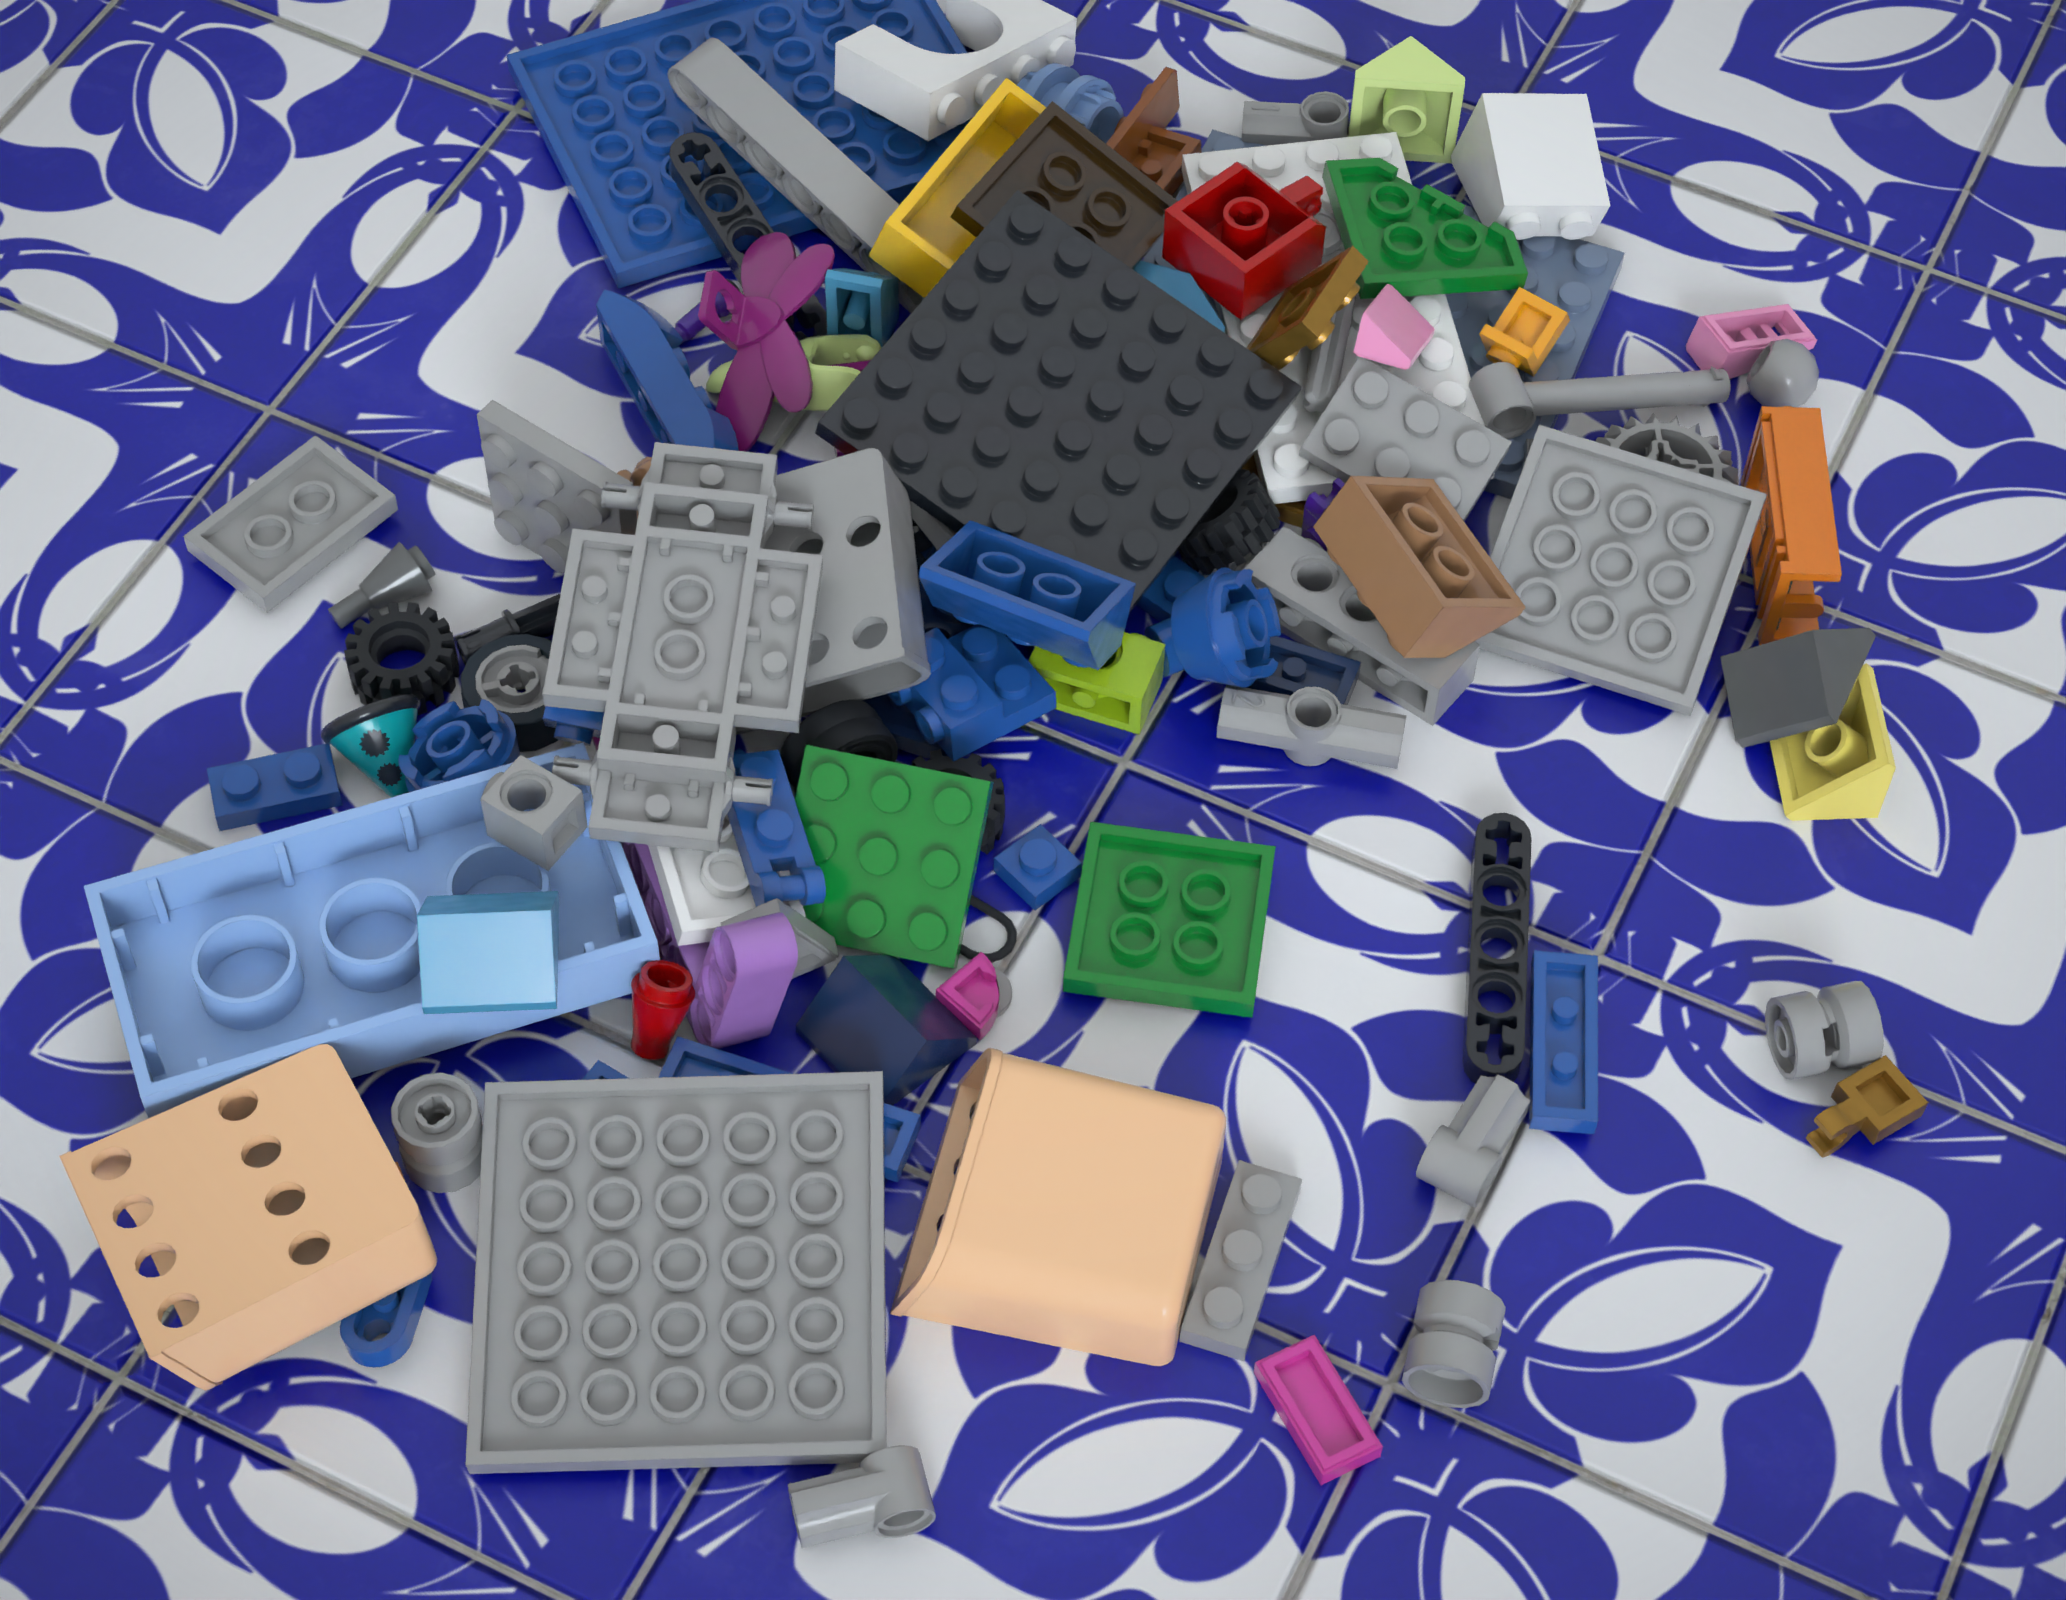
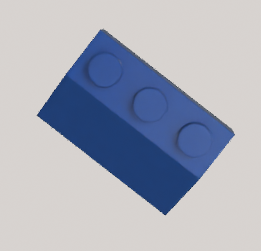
(1029, 594)

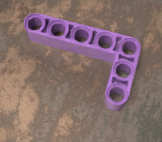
(735, 975)

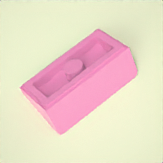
(1392, 331)

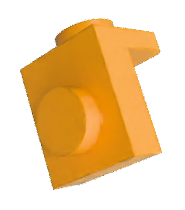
(1524, 332)

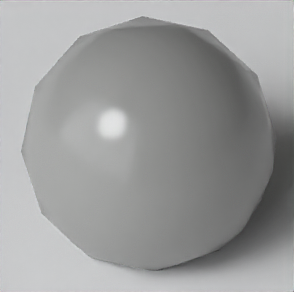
(1783, 374)

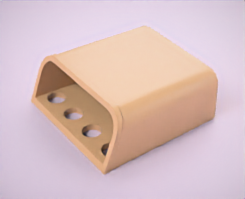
(1065, 1210)
(259, 1212)

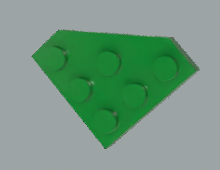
(1417, 235)

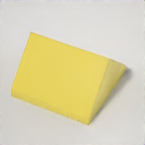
(1838, 767)

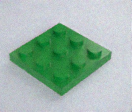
(893, 852)
(1169, 919)

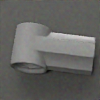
(1317, 118)
(1469, 1151)
(880, 1496)

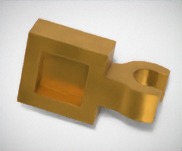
(1869, 1101)

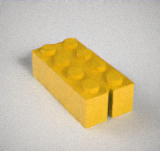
(920, 235)

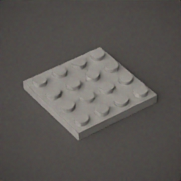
(1620, 567)

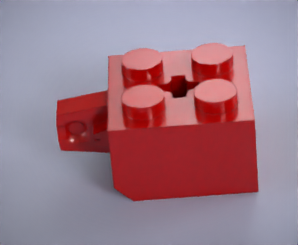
(1245, 237)

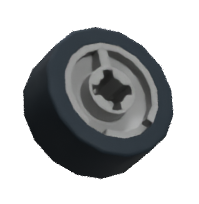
(501, 670)

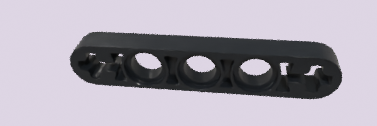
(729, 225)
(1502, 922)

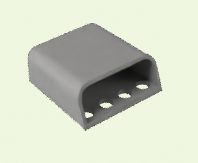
(869, 594)

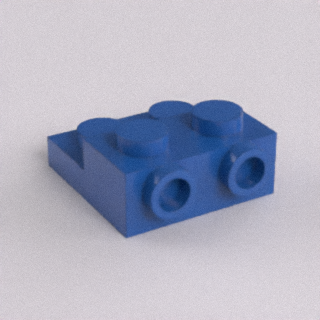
(975, 690)

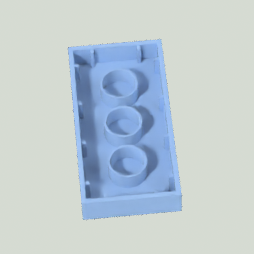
(317, 938)

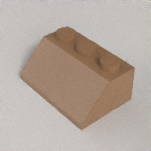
(1416, 565)

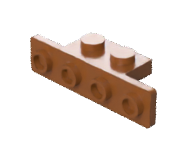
(1143, 135)

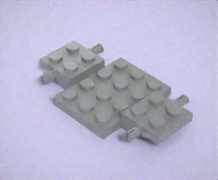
(683, 643)

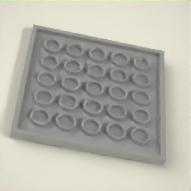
(679, 1274)

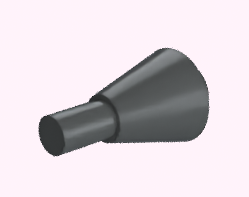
(395, 579)

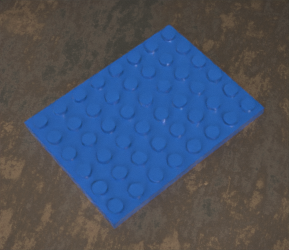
(614, 116)

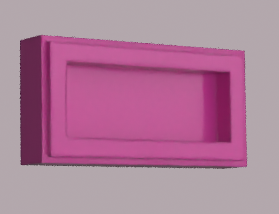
(1317, 1409)

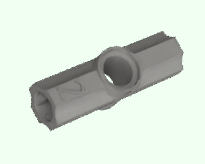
(1286, 720)

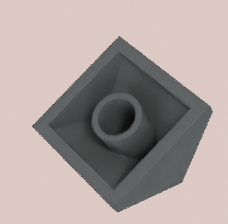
(1793, 682)

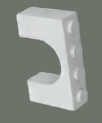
(940, 90)

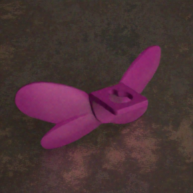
(768, 352)

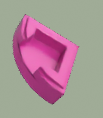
(973, 995)

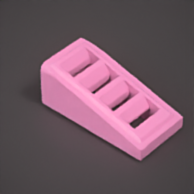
(1738, 337)

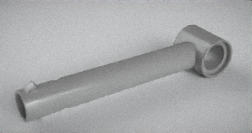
(1512, 405)

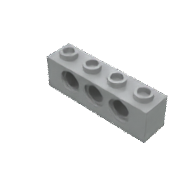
(1323, 611)

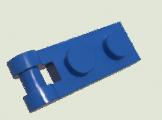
(774, 837)

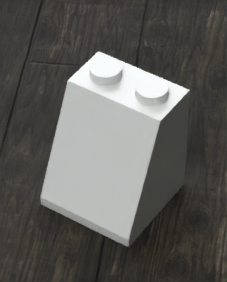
(1533, 164)

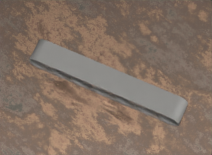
(787, 152)

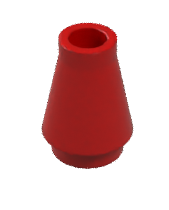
(659, 1004)

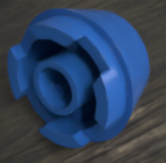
(1225, 629)
(458, 744)

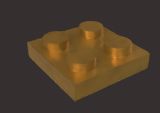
(1306, 309)

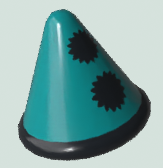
(375, 737)

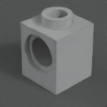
(539, 833)

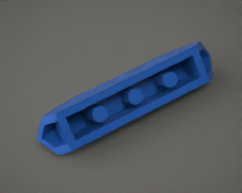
(658, 375)

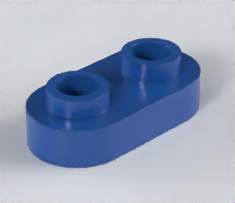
(393, 1315)

